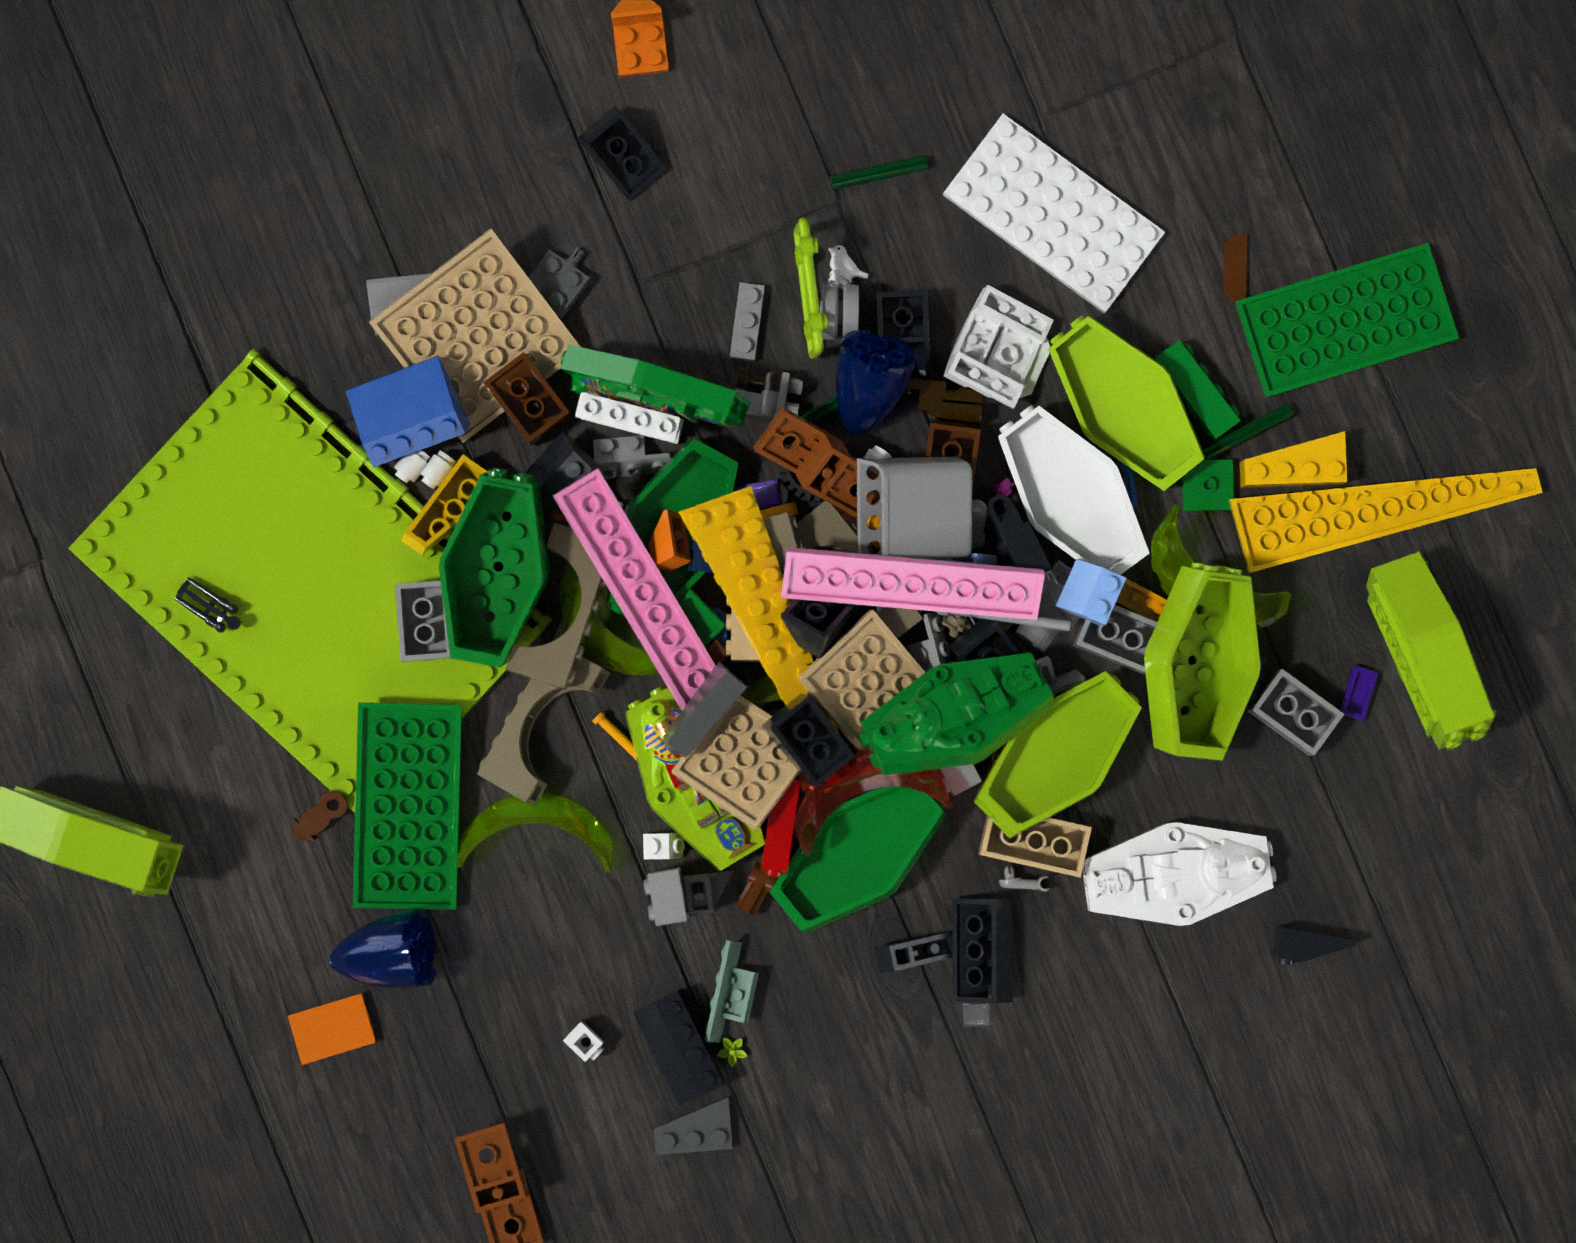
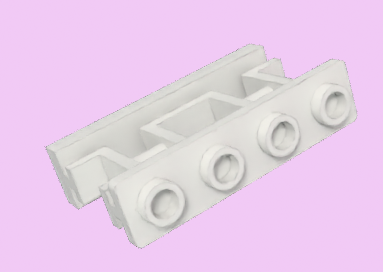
(629, 418)

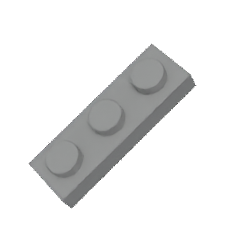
(747, 321)

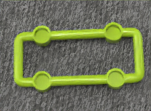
(813, 319)

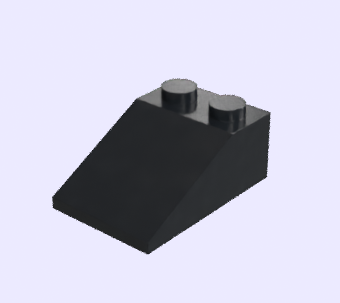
(621, 153)
(983, 641)
(808, 739)

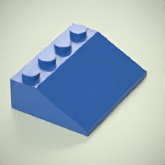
(407, 411)

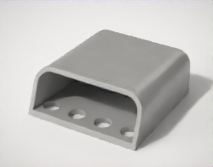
(920, 507)

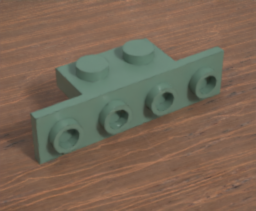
(733, 993)

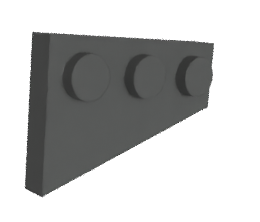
(697, 1131)

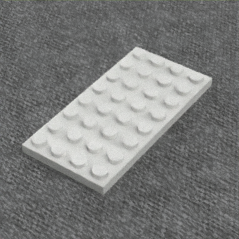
(1053, 213)

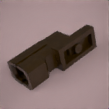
(944, 404)

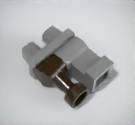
(773, 392)

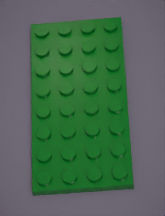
(1346, 320)
(407, 805)

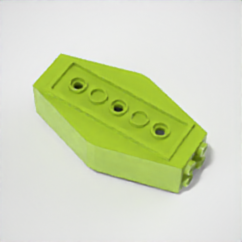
(1429, 651)
(1224, 664)
(88, 840)

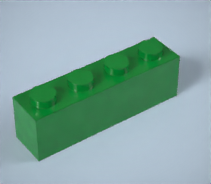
(1197, 391)

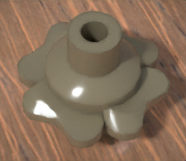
(956, 624)

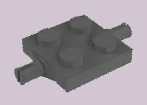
(559, 280)

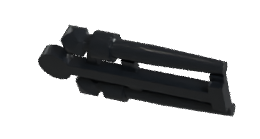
(232, 622)

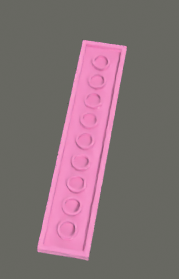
(912, 583)
(636, 585)

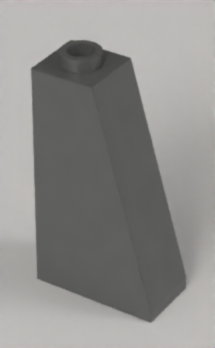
(703, 710)

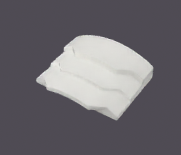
(1000, 348)

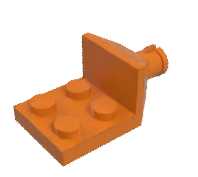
(639, 38)

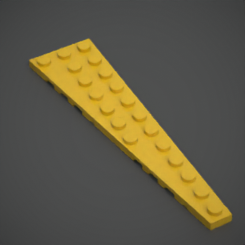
(1315, 522)
(747, 570)

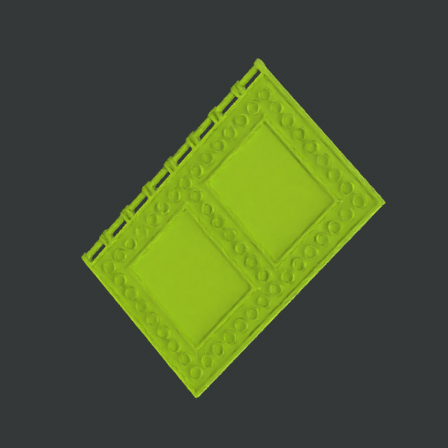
(306, 553)

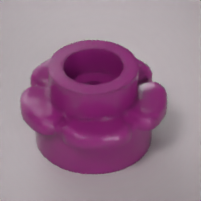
(1002, 486)

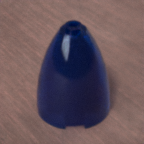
(870, 378)
(389, 952)

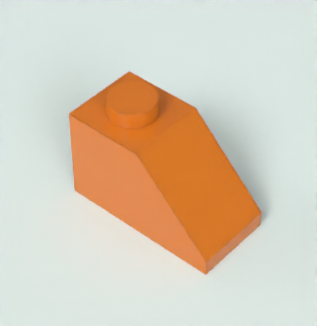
(670, 542)

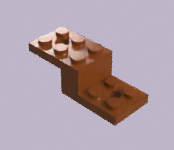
(816, 459)
(498, 1186)

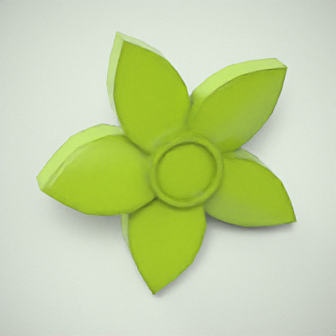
(732, 1050)

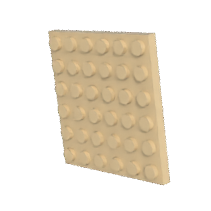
(478, 319)

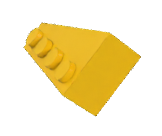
(1306, 464)
(444, 507)

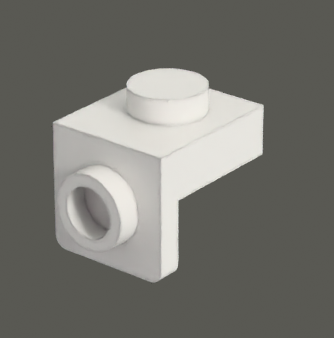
(663, 846)

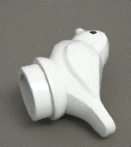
(843, 267)

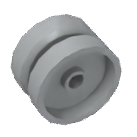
(840, 311)

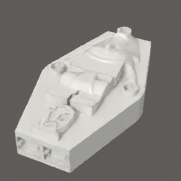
(1072, 492)
(1178, 873)

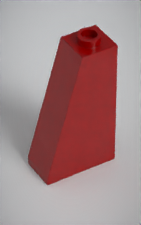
(780, 832)

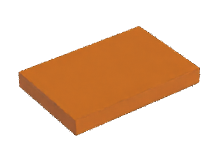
(332, 1028)

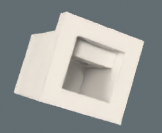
(575, 1037)

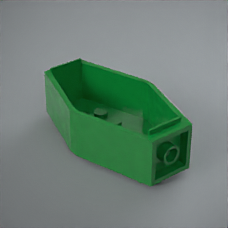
(468, 572)

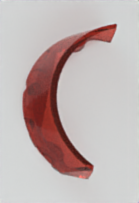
(854, 778)

